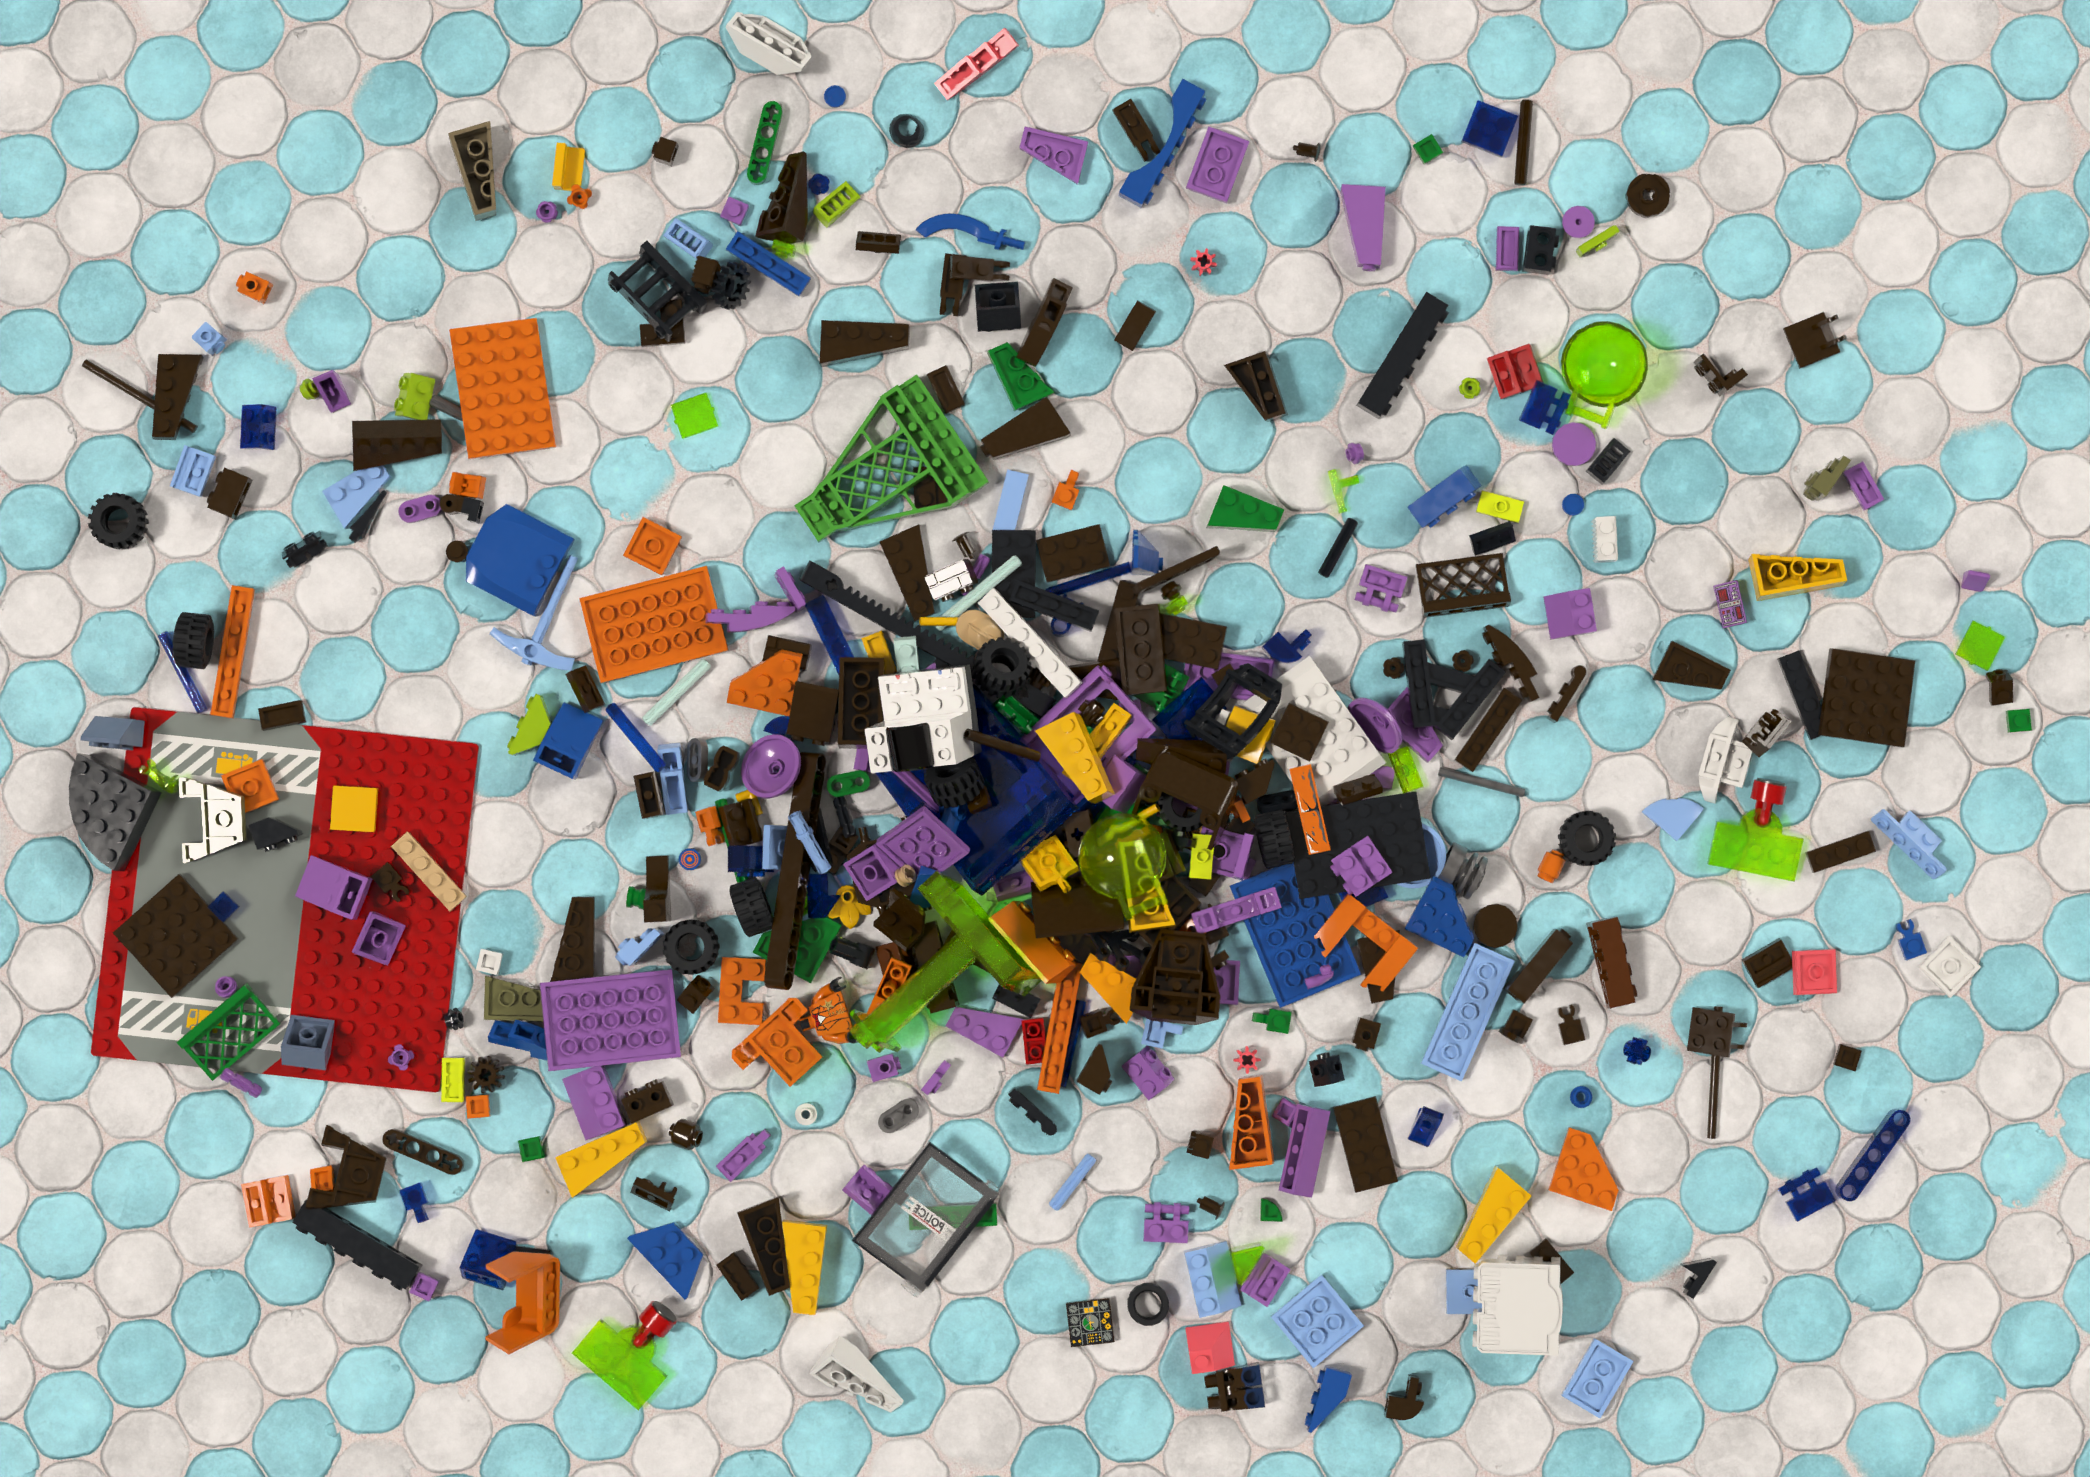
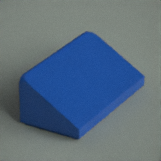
(916, 897)

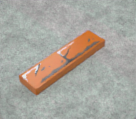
(1309, 809)

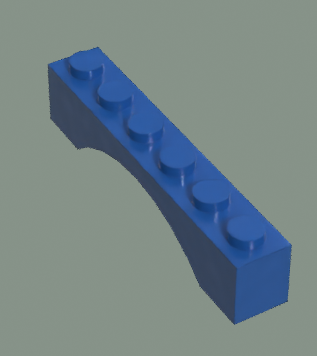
(1140, 182)

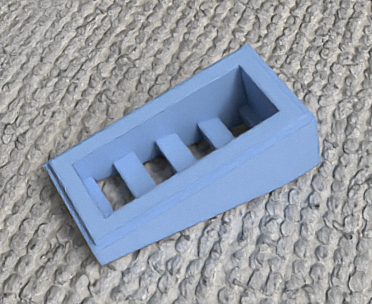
(699, 248)

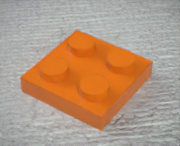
(652, 546)
(252, 783)

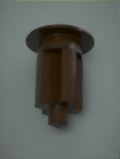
(1308, 150)
(965, 545)
(1211, 1206)

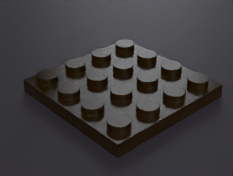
(1866, 697)
(175, 936)

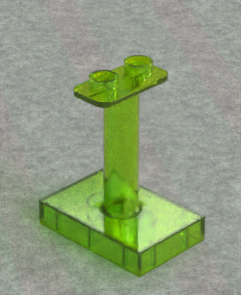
(973, 941)

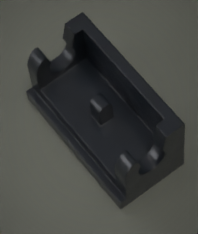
(1021, 1004)

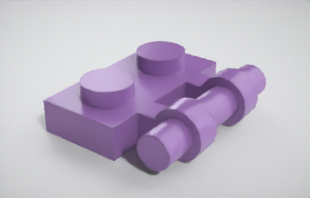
(1384, 582)
(1166, 1230)

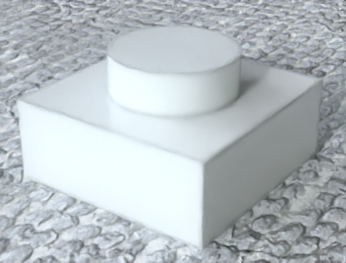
(489, 961)

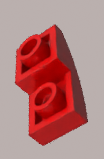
(1033, 1040)

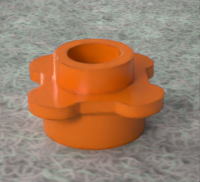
(579, 202)

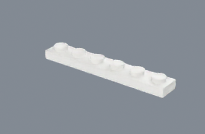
(1040, 653)

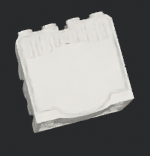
(1518, 1306)

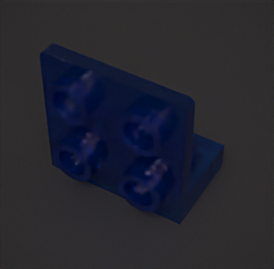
(482, 1250)

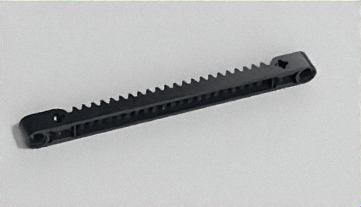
(818, 577)

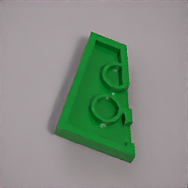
(1017, 378)

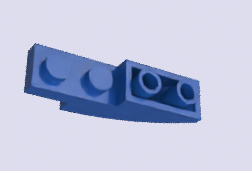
(519, 1036)

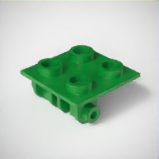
(1175, 684)

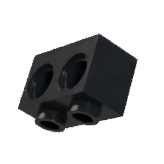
(1534, 249)

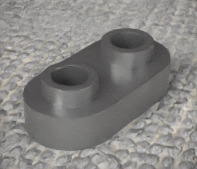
(697, 759)
(898, 1115)

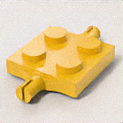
(1050, 864)

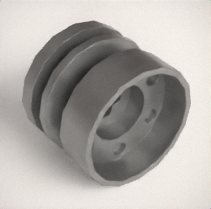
(1463, 871)

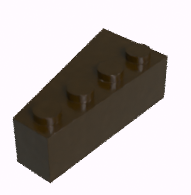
(860, 340)
(394, 441)
(925, 949)
(765, 1237)

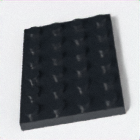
(1388, 821)

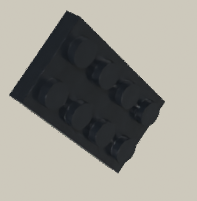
(1023, 545)

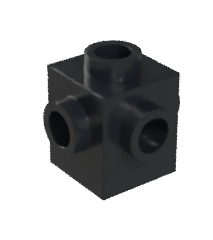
(1326, 1069)

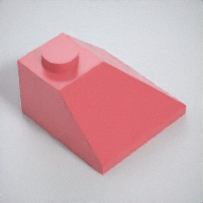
(1210, 1347)

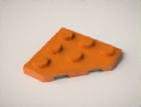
(768, 684)
(1582, 1172)

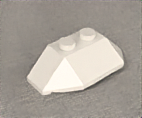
(768, 43)

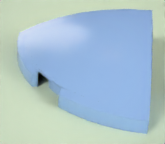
(1673, 815)

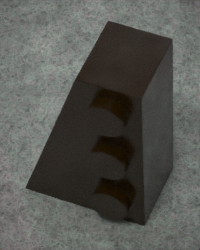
(1260, 384)
(1180, 904)

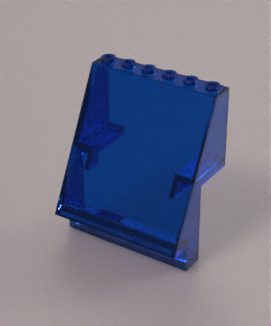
(1024, 798)

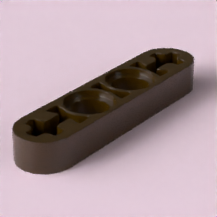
(424, 1148)

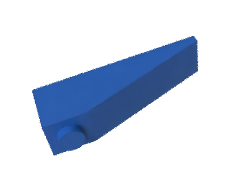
(1144, 556)

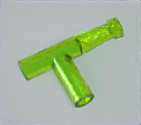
(1337, 484)

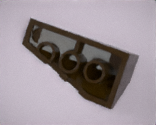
(788, 209)

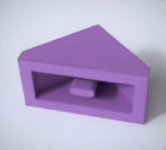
(332, 390)

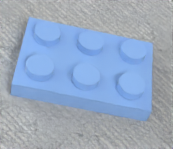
(1597, 1378)

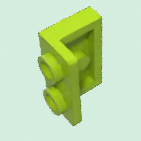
(414, 396)

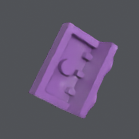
(1148, 1072)
(867, 1189)

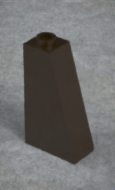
(1026, 431)
(1538, 965)

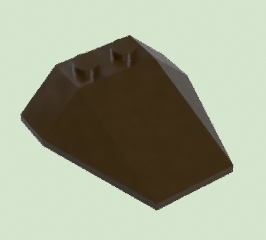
(1177, 981)

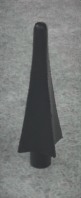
(362, 525)

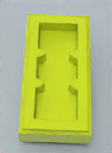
(1499, 506)
(1201, 858)
(453, 1080)

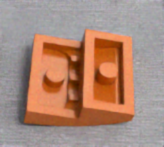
(268, 1201)

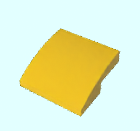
(1239, 721)

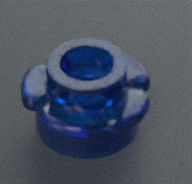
(819, 178)

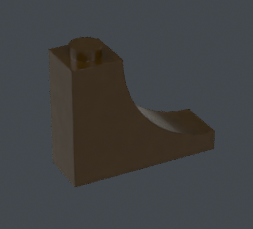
(657, 895)

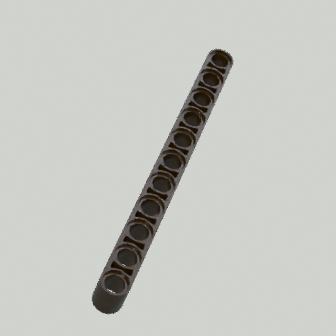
(794, 876)

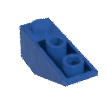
(1331, 1391)

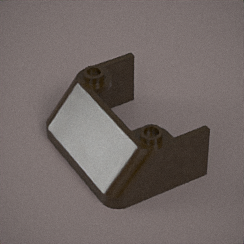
(1192, 784)

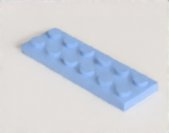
(1467, 1012)

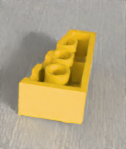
(1787, 576)
(1077, 755)
(592, 1160)
(1494, 1211)
(804, 1261)

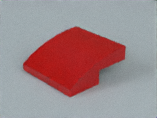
(1514, 371)

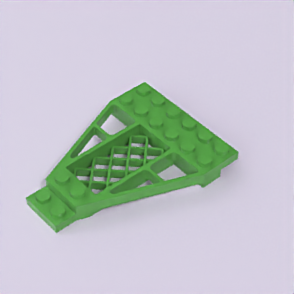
(933, 441)

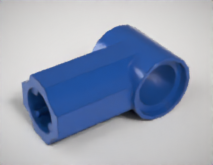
(952, 816)

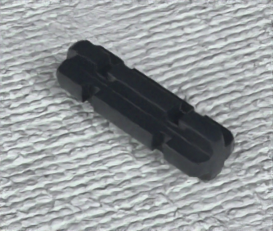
(844, 817)

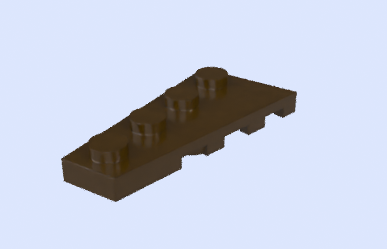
(172, 393)
(909, 567)

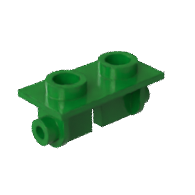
(1016, 713)

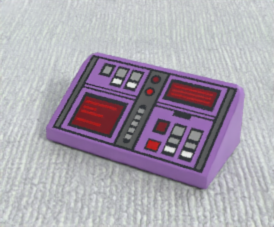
(1730, 604)

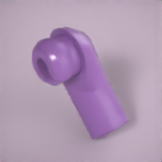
(1319, 979)

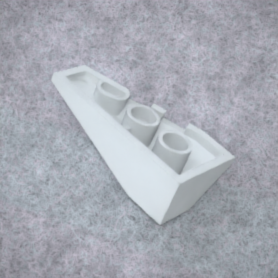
(848, 1368)

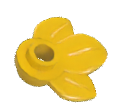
(848, 909)

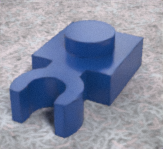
(1910, 944)

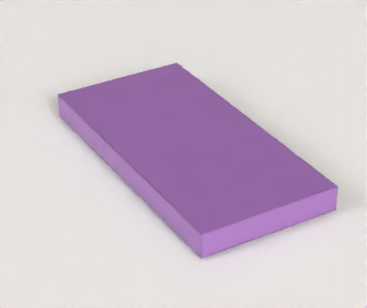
(1235, 660)

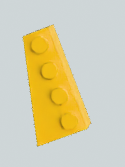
(1152, 918)

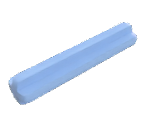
(1072, 1182)

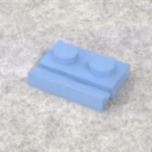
(192, 471)

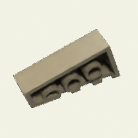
(475, 163)

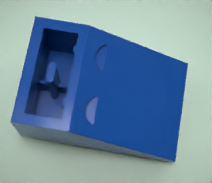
(568, 741)

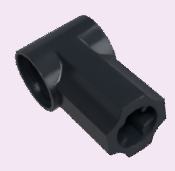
(856, 953)

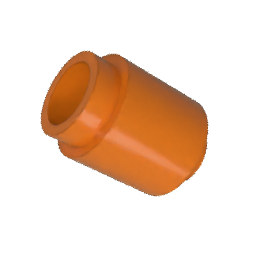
(1551, 866)

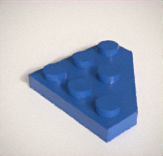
(1441, 918)

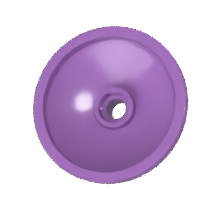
(1377, 724)
(763, 761)

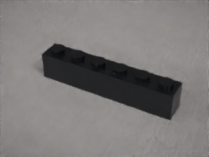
(1402, 355)
(359, 1245)

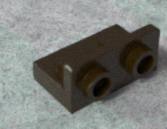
(741, 823)

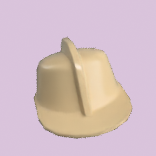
(977, 628)

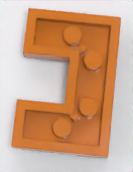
(731, 1007)

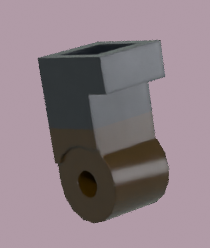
(456, 504)

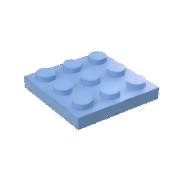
(1317, 1321)

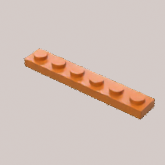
(232, 651)
(1058, 1032)

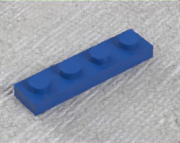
(768, 264)

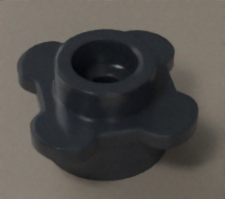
(454, 1019)

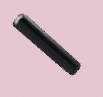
(1338, 547)

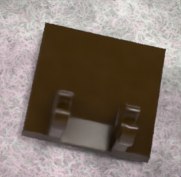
(1812, 339)
(1712, 1032)

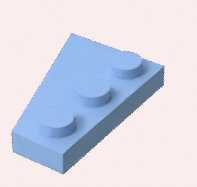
(355, 491)

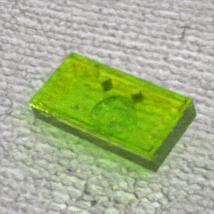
(1405, 770)

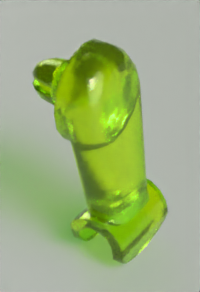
(167, 783)

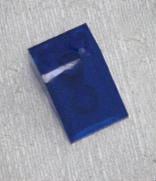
(1183, 708)

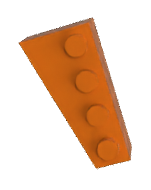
(1251, 1127)

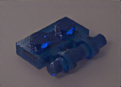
(1538, 405)
(1811, 1199)

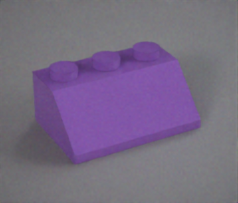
(594, 1101)

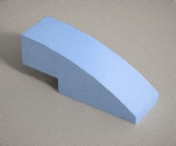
(673, 779)

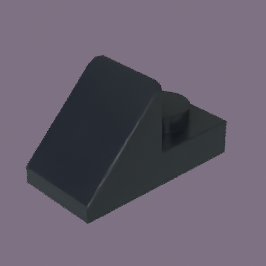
(1701, 1271)

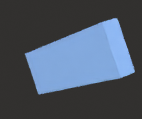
(1010, 500)

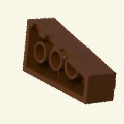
(1611, 962)

